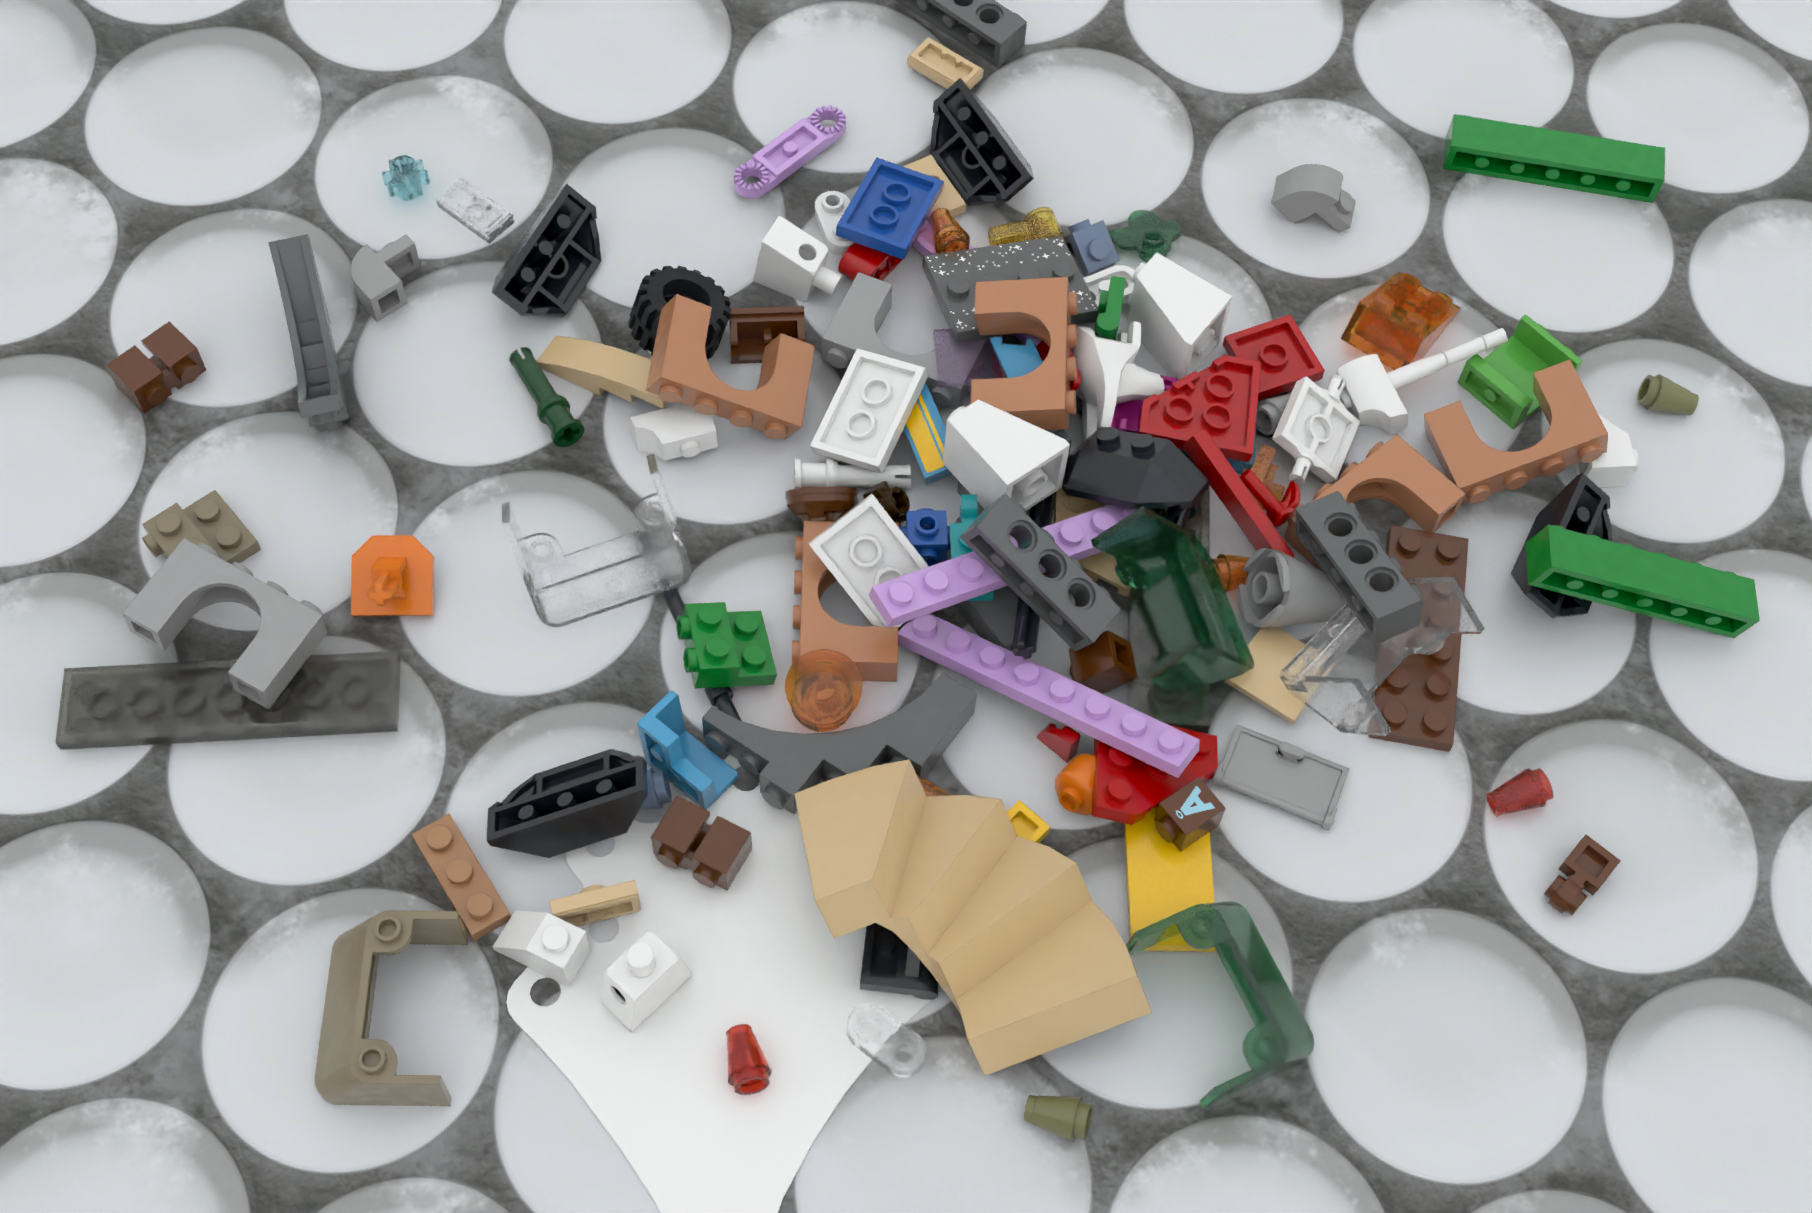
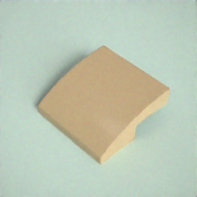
(1271, 653)

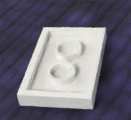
(869, 410)
(866, 551)

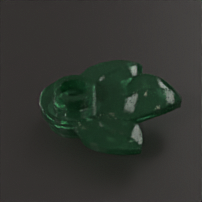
(1146, 234)

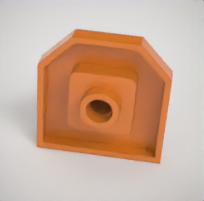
(392, 578)

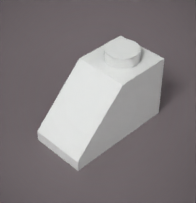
(1615, 465)
(544, 944)

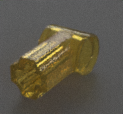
(1036, 225)

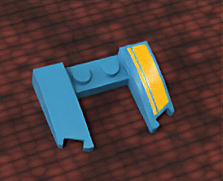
(925, 426)

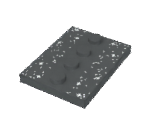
(956, 272)

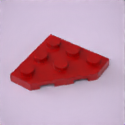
(1216, 399)
(1131, 788)

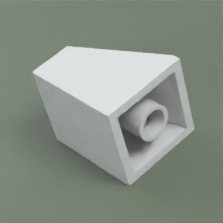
(1178, 314)
(1003, 455)

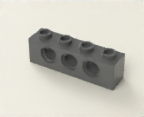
(977, 24)
(1359, 567)
(1019, 569)

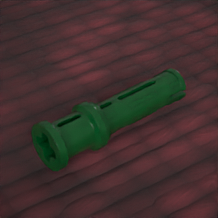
(551, 408)

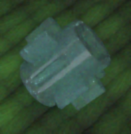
(405, 177)

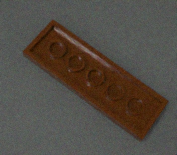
(1422, 690)

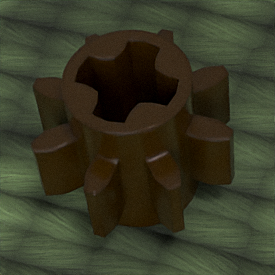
(892, 500)

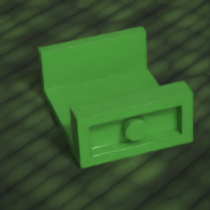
(1506, 375)

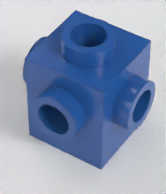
(928, 534)

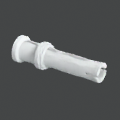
(850, 476)

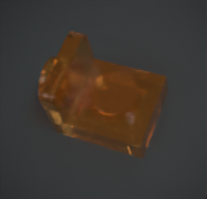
(1267, 471)

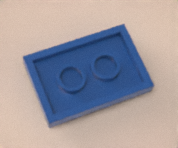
(889, 208)

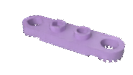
(789, 152)

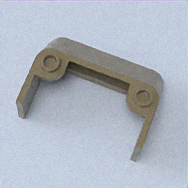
(348, 1063)

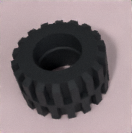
(661, 287)

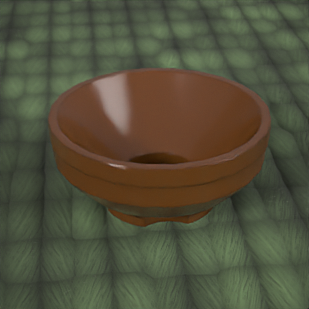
(821, 502)

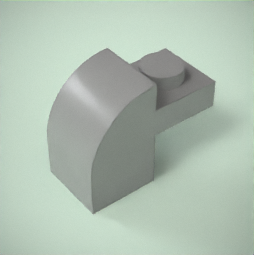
(1314, 190)
(380, 273)

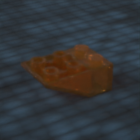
(1399, 320)

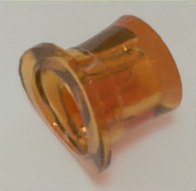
(823, 689)

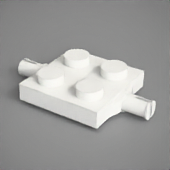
(1316, 429)

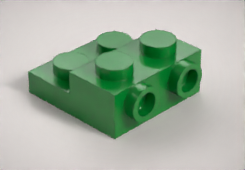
(725, 646)

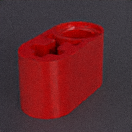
(866, 261)

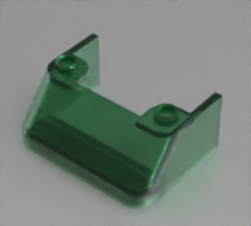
(1183, 598)
(1281, 1031)

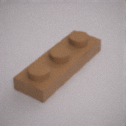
(461, 877)

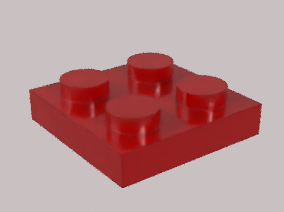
(1282, 354)

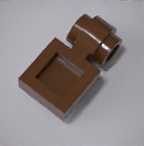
(1587, 869)

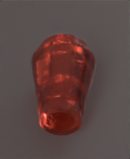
(1521, 793)
(746, 1061)

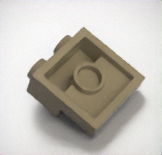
(204, 522)

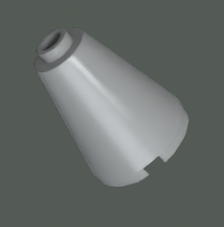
(1285, 592)

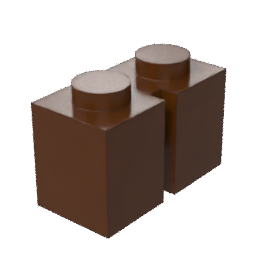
(150, 380)
(711, 851)

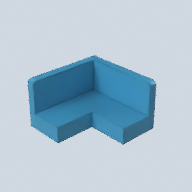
(683, 757)

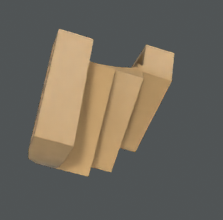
(979, 906)

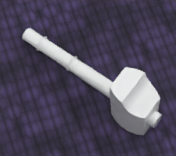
(1372, 391)
(674, 431)

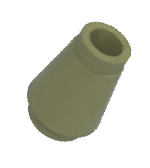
(1664, 395)
(1060, 1115)

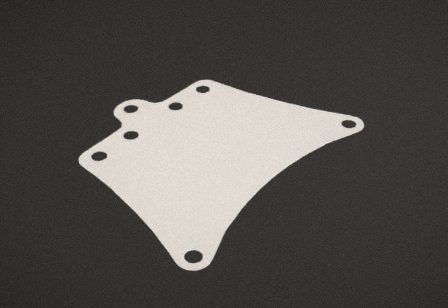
(755, 961)

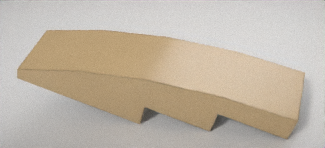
(599, 368)

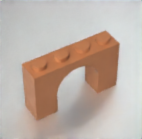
(1042, 310)
(684, 376)
(1480, 470)
(1397, 476)
(869, 647)

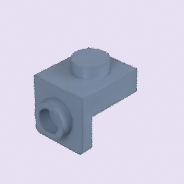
(1092, 246)

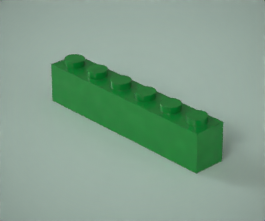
(1554, 158)
(1641, 581)

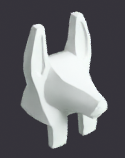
(1111, 375)

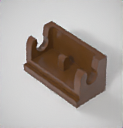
(757, 326)

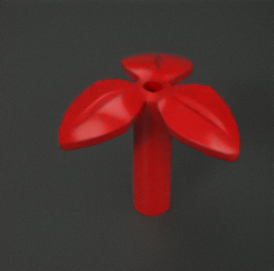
(1276, 511)

